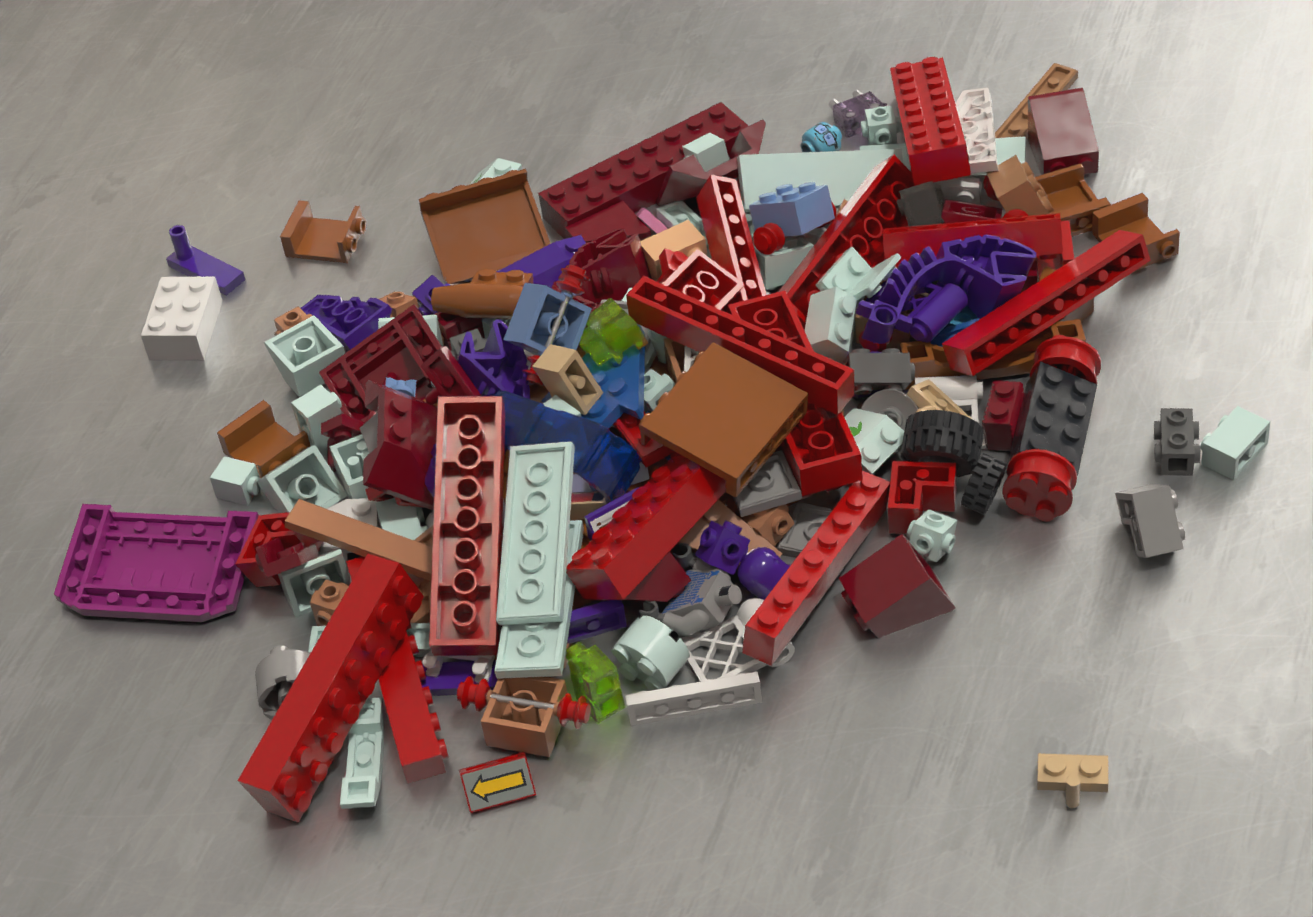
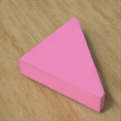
(650, 220)

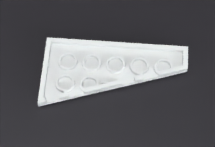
(977, 124)

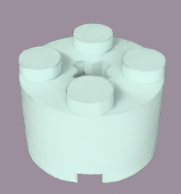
(650, 653)

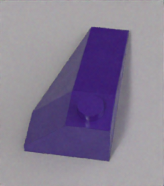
(548, 261)
(348, 320)

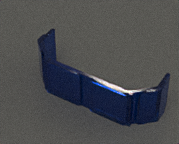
(599, 455)

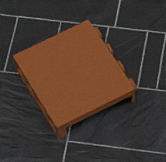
(483, 225)
(725, 416)

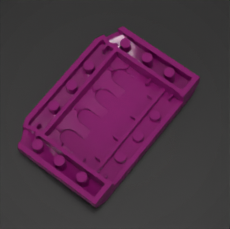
(154, 564)

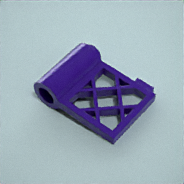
(933, 312)

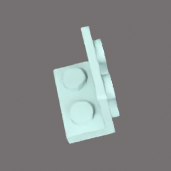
(855, 275)

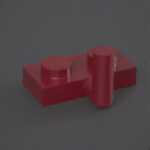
(447, 377)
(338, 430)

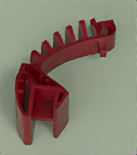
(611, 264)

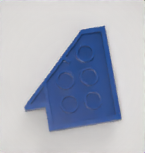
(620, 384)

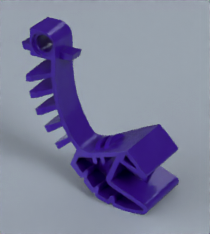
(983, 267)
(490, 371)

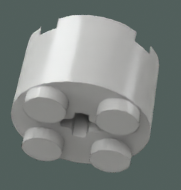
(275, 677)

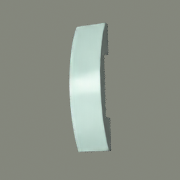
(364, 757)

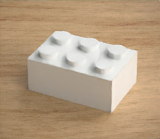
(182, 318)

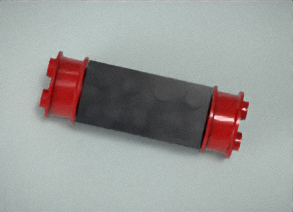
(1052, 428)

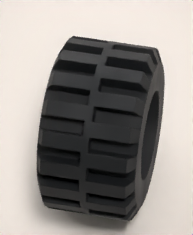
(943, 439)

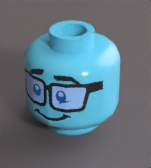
(821, 138)

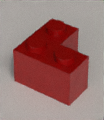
(918, 488)
(264, 530)

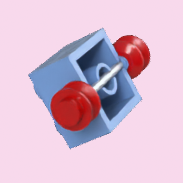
(789, 213)
(549, 317)

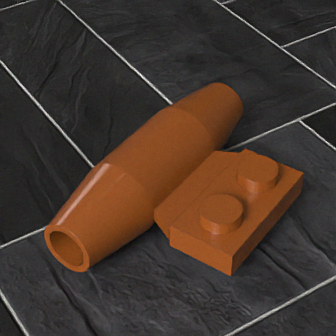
(485, 297)

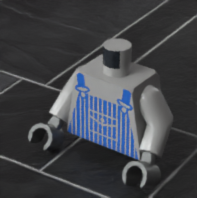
(703, 600)

